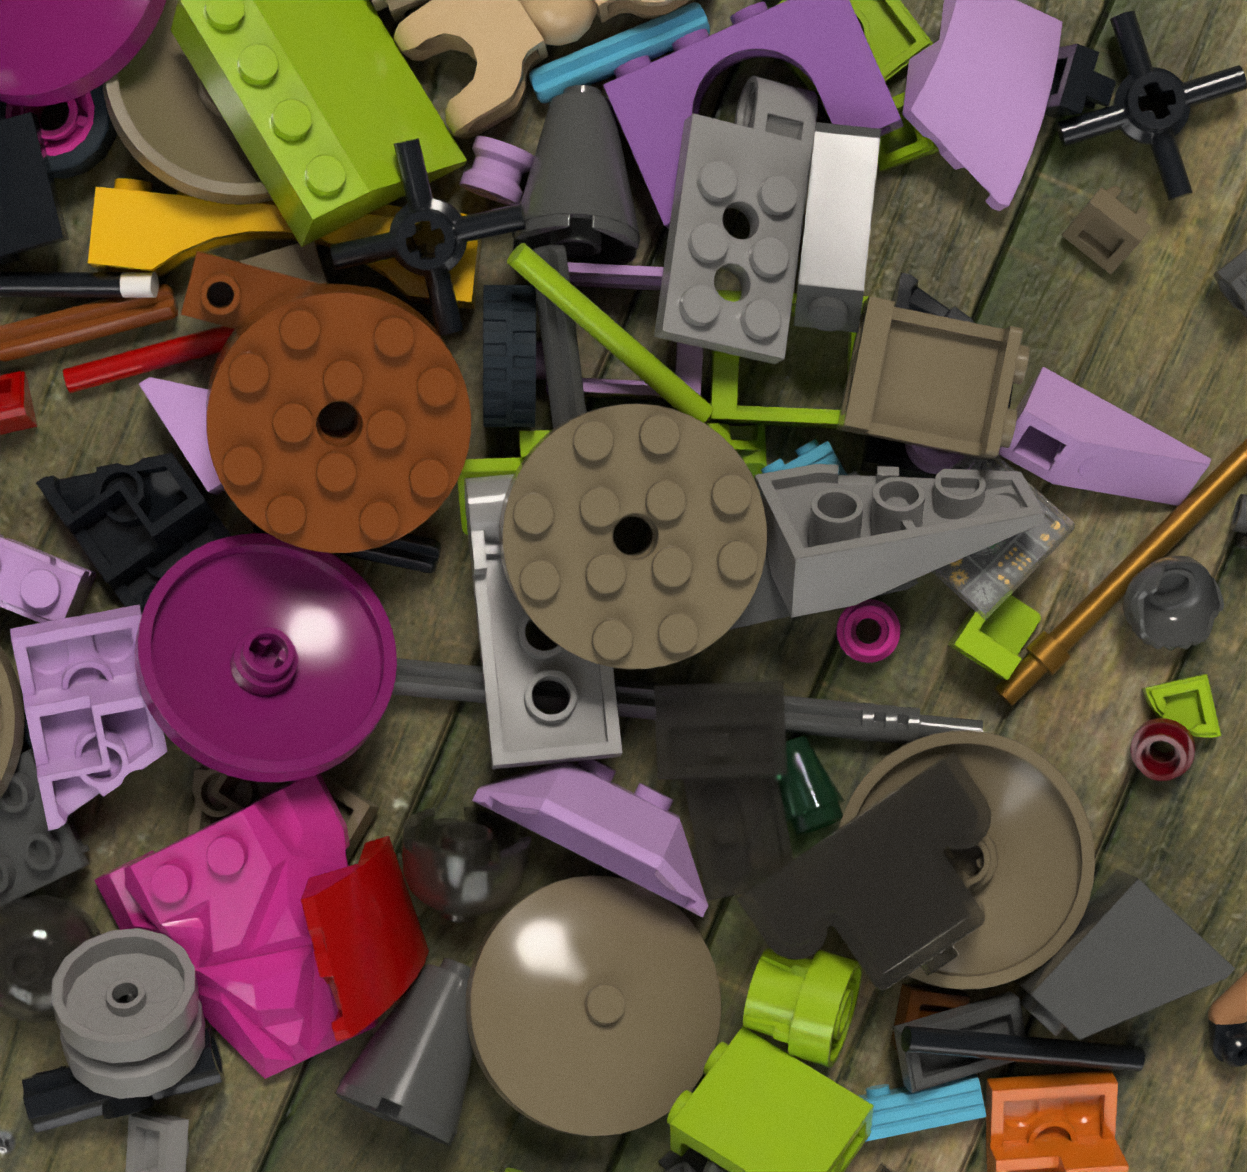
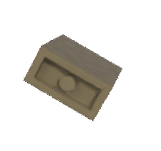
(932, 381)

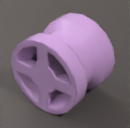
(497, 170)

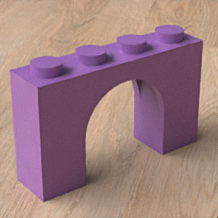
(810, 34)

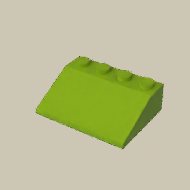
(314, 103)

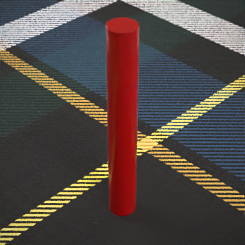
(146, 359)

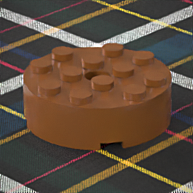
(322, 483)

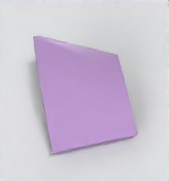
(985, 89)
(84, 707)

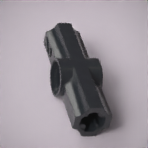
(59, 1099)

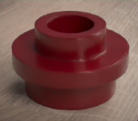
(1157, 764)

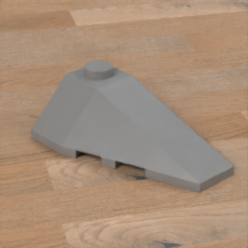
(860, 535)

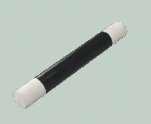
(79, 284)

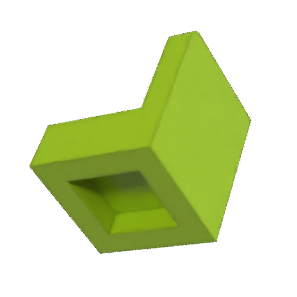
(999, 639)

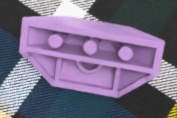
(603, 823)

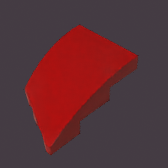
(364, 936)

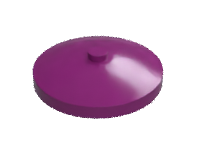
(68, 46)
(265, 658)

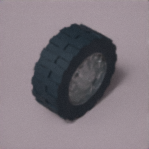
(509, 355)

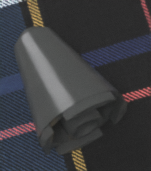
(580, 183)
(418, 1057)

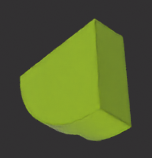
(1186, 702)

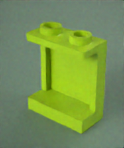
(768, 1113)

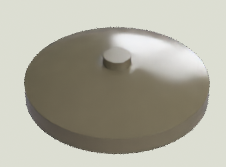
(175, 125)
(1027, 870)
(593, 1006)

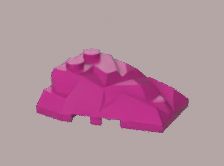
(240, 917)

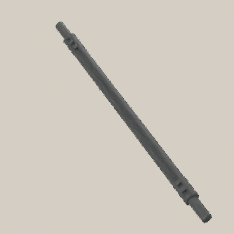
(637, 700)

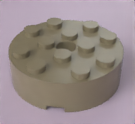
(699, 549)

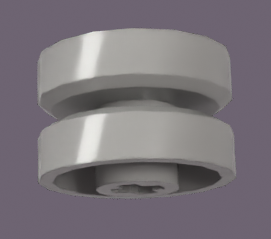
(129, 1013)

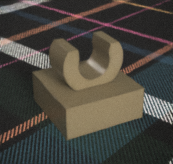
(1107, 229)

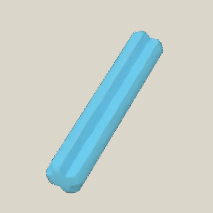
(602, 58)

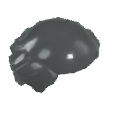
(1172, 603)

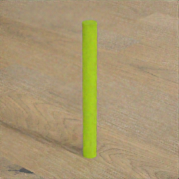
(608, 333)

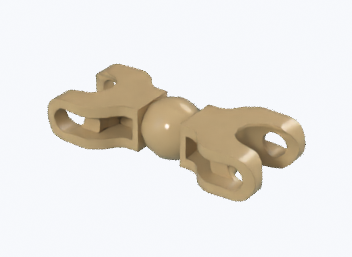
(506, 44)

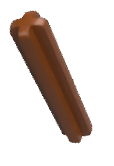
(84, 323)

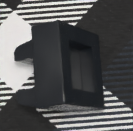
(1077, 83)

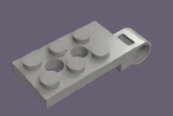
(764, 173)
(513, 667)

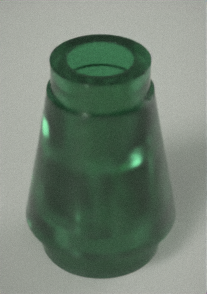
(808, 791)

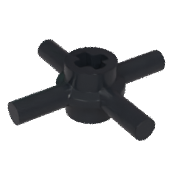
(1158, 85)
(408, 221)

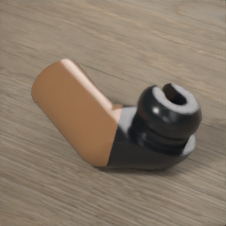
(1229, 1024)

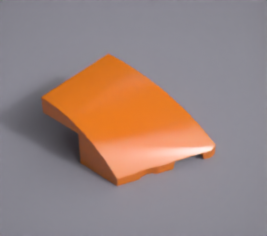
(1053, 1123)

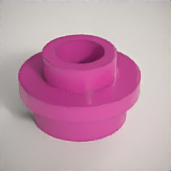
(888, 634)

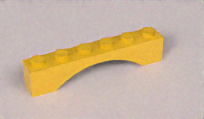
(161, 231)

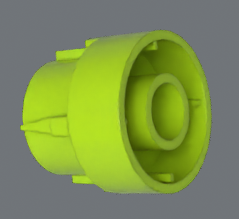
(804, 1003)

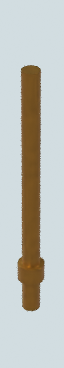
(1050, 650)

